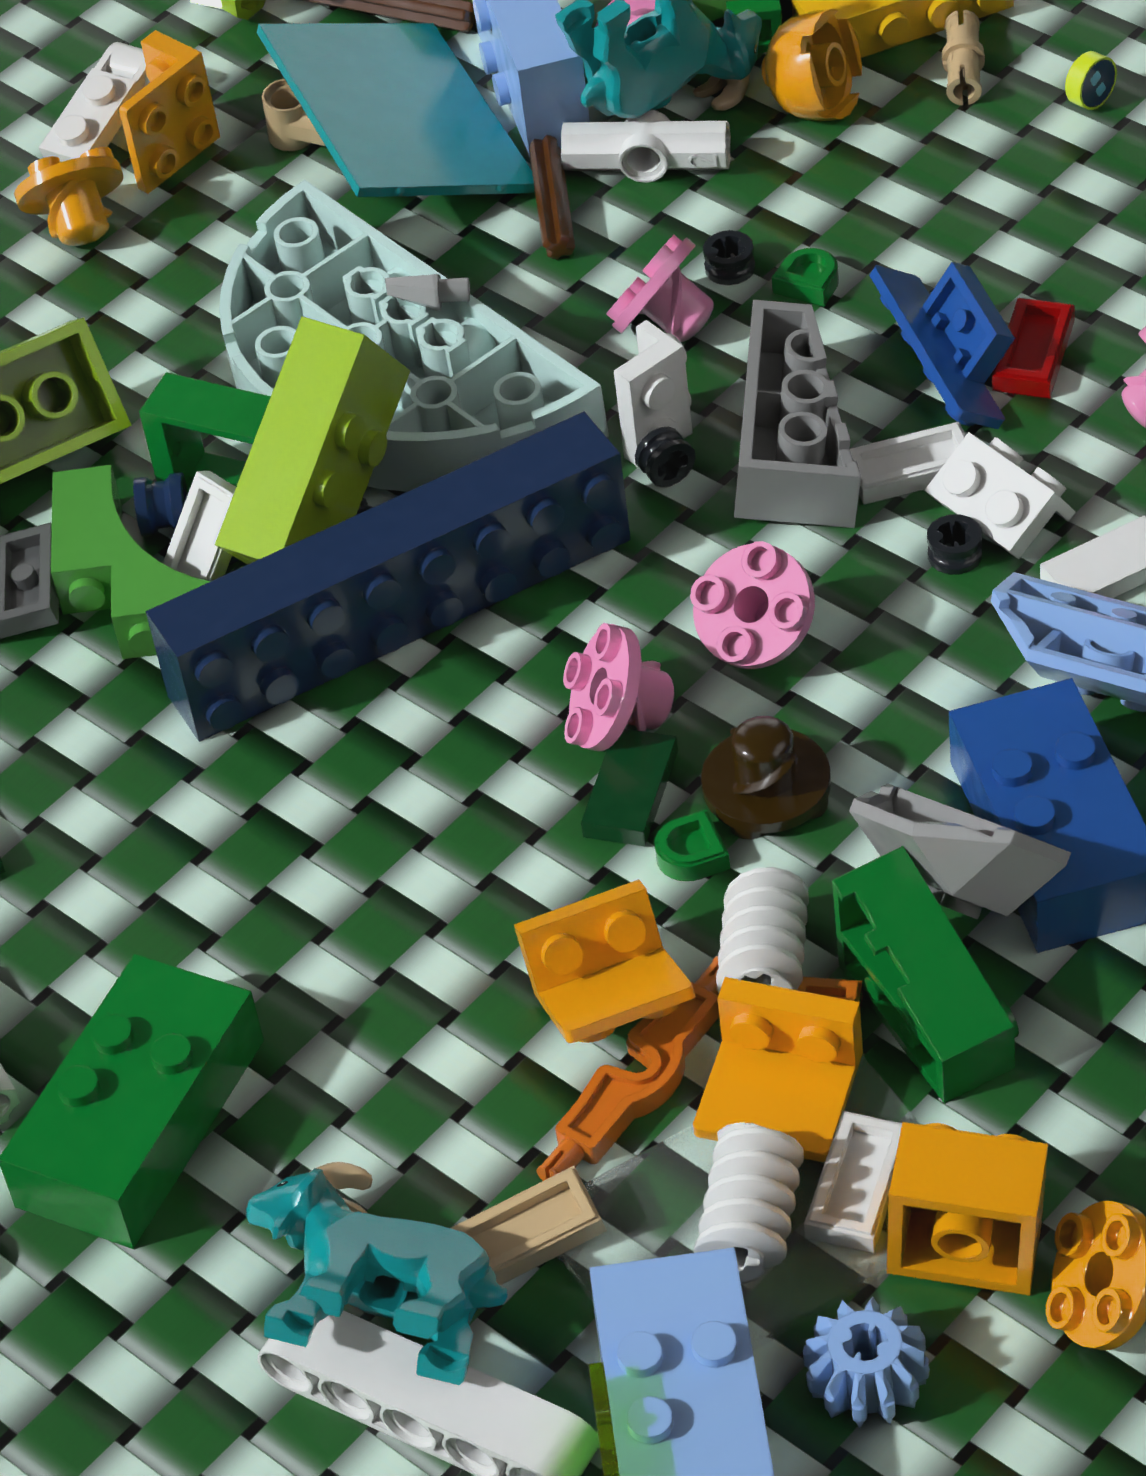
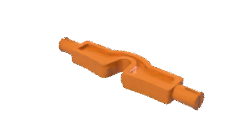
(620, 1096)

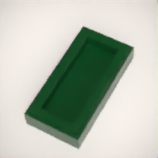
(630, 787)

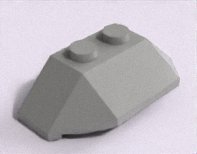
(958, 854)

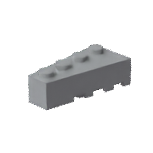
(792, 437)

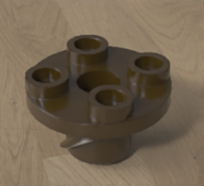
(766, 778)

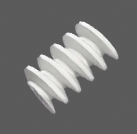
(764, 928)
(751, 1196)

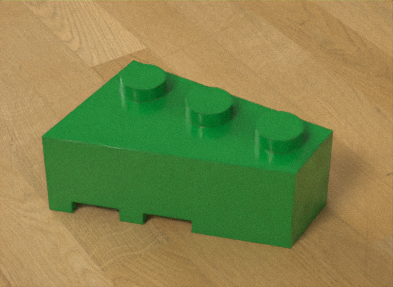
(921, 976)

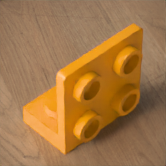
(171, 115)
(601, 964)
(782, 1063)

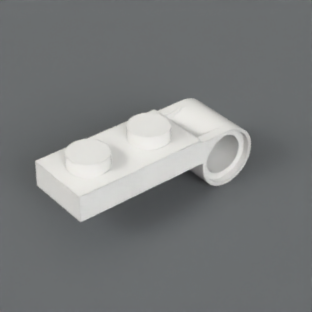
(93, 111)

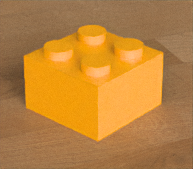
(966, 1207)

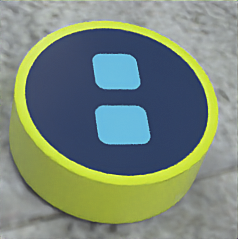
(1091, 80)

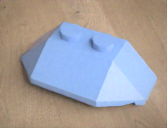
(1077, 636)

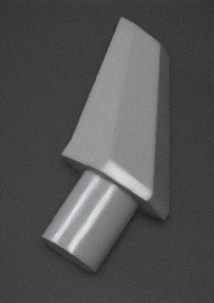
(428, 290)

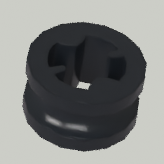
(728, 270)
(665, 457)
(951, 530)

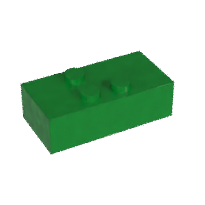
(132, 1100)

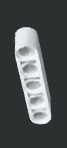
(472, 1425)

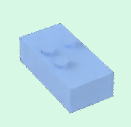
(531, 65)
(680, 1367)

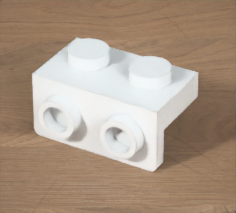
(652, 388)
(998, 494)

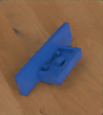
(953, 335)

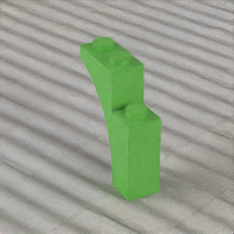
(101, 564)

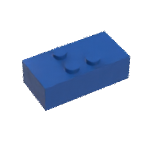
(1047, 773)

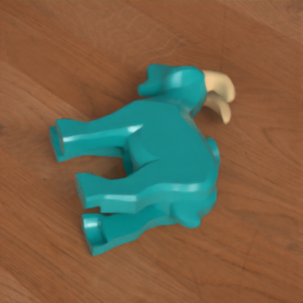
(659, 53)
(384, 1266)

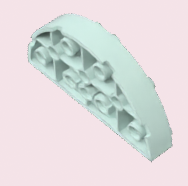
(471, 374)

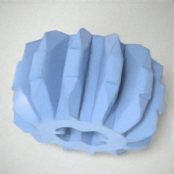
(866, 1362)

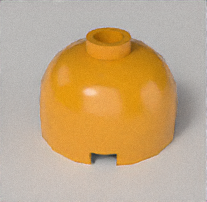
(813, 66)

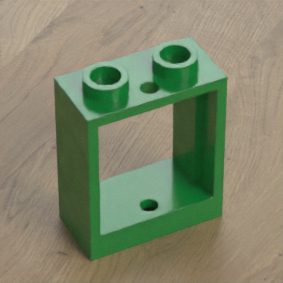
(183, 409)

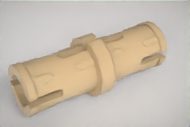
(963, 57)

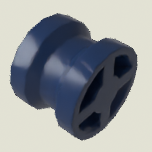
(159, 502)

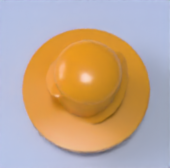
(71, 194)
(1099, 1275)

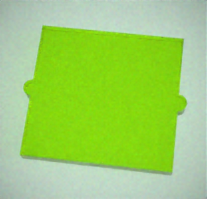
(603, 1420)

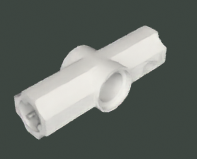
(645, 146)

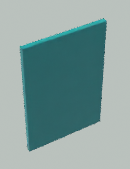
(396, 109)

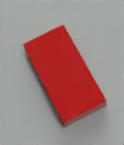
(1038, 348)

